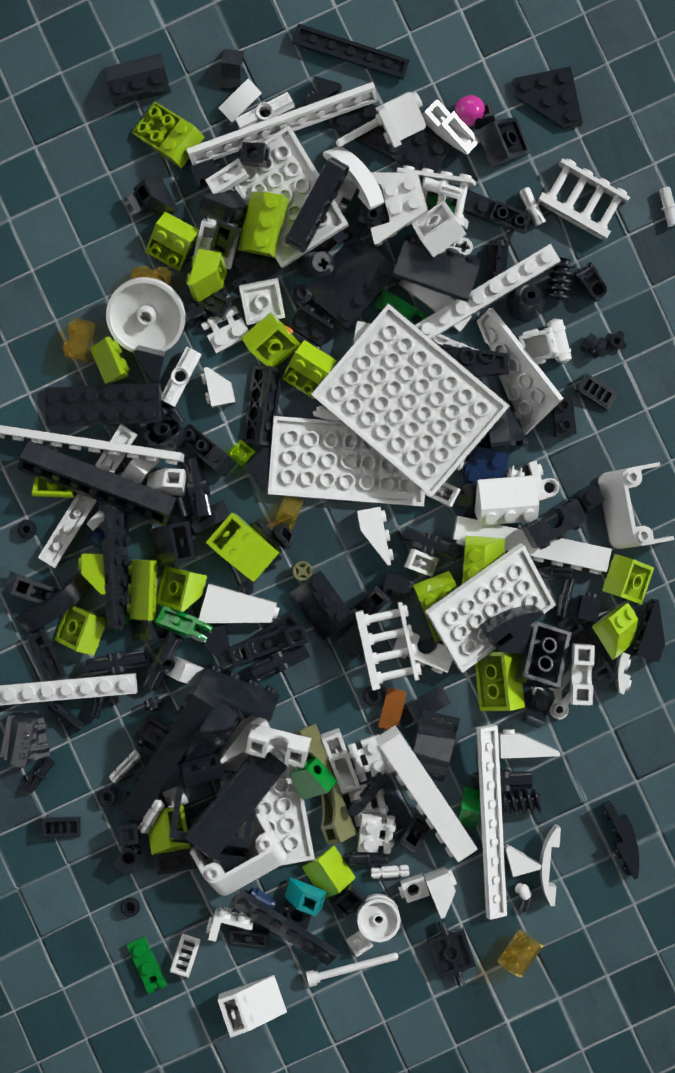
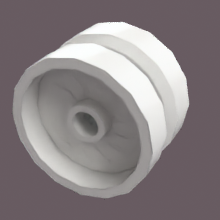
(384, 927)

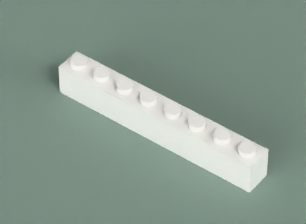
(560, 551)
(425, 793)

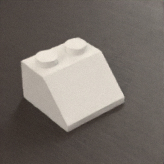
(438, 228)
(442, 888)

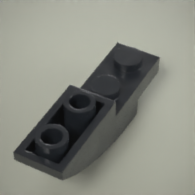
(494, 212)
(627, 844)

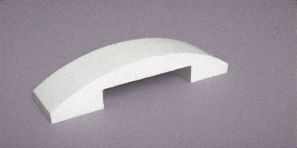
(360, 175)
(432, 299)
(552, 840)

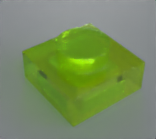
(241, 452)

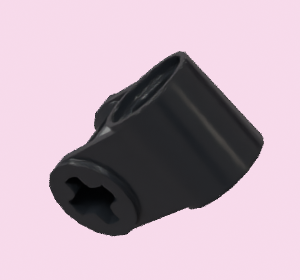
(590, 280)

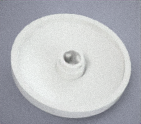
(145, 314)

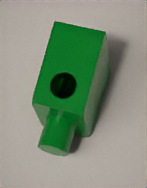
(312, 779)

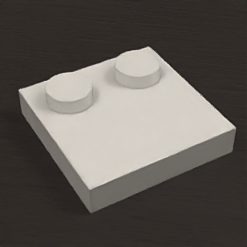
(261, 299)

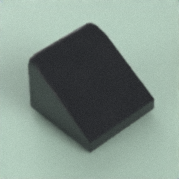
(488, 117)
(284, 534)

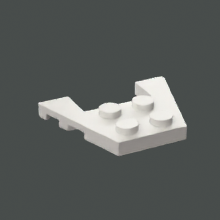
(403, 202)

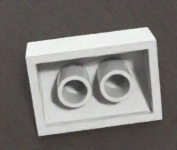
(507, 500)

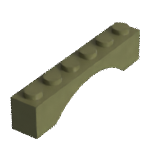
(335, 816)

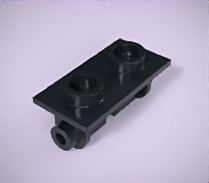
(497, 258)

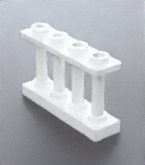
(464, 181)
(583, 219)
(373, 658)

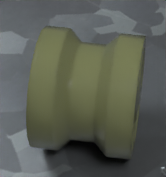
(300, 571)

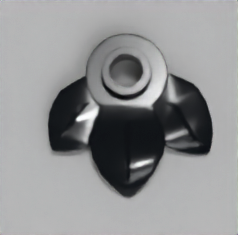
(467, 500)

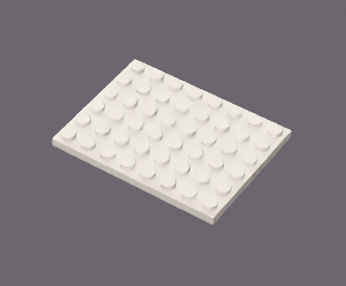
(410, 400)

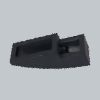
(510, 622)

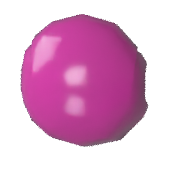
(469, 109)

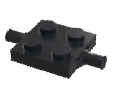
(256, 268)
(451, 952)

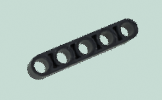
(317, 204)

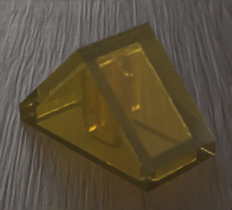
(288, 511)

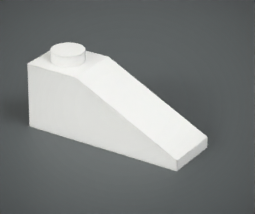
(517, 745)

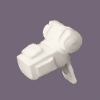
(547, 343)

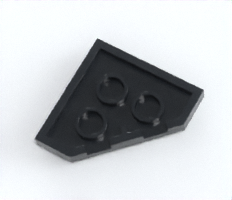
(551, 95)

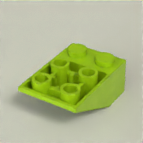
(168, 134)
(242, 547)
(431, 592)

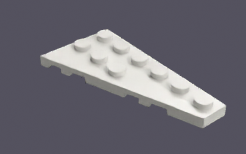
(526, 383)

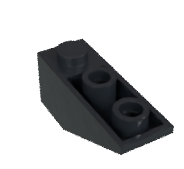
(208, 451)
(651, 638)

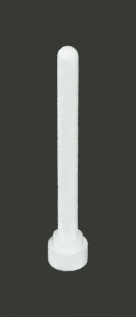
(367, 127)
(315, 977)

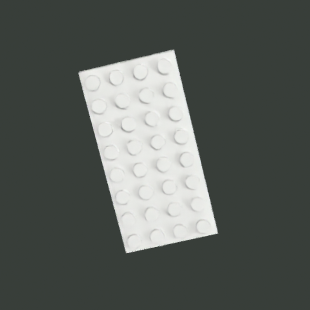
(334, 463)

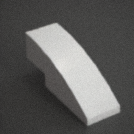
(449, 127)
(340, 761)

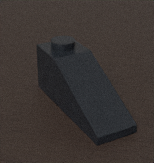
(28, 588)

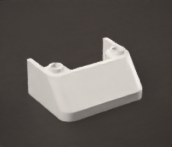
(619, 512)
(270, 857)

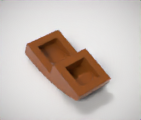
(392, 708)

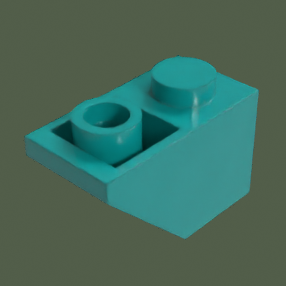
(305, 896)

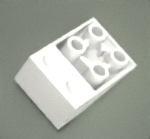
(251, 1005)

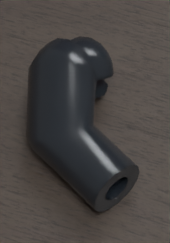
(168, 409)

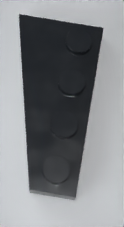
(479, 362)

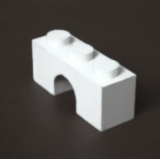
(438, 658)
(581, 668)
(265, 739)

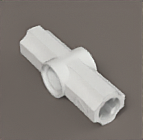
(276, 106)
(187, 365)

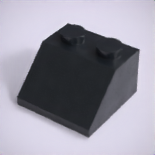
(503, 141)

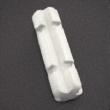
(125, 766)
(151, 816)
(389, 871)

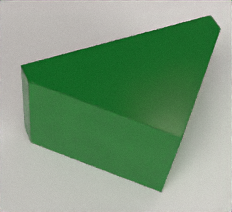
(469, 807)

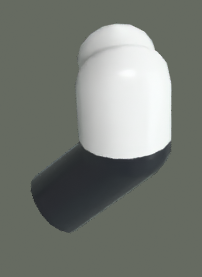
(526, 896)

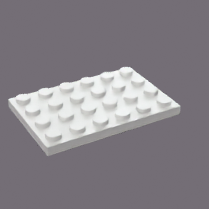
(293, 176)
(499, 587)
(284, 812)

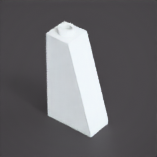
(230, 606)

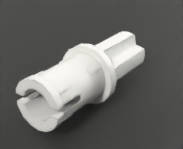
(442, 188)
(668, 205)
(532, 206)

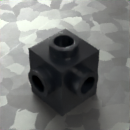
(368, 221)

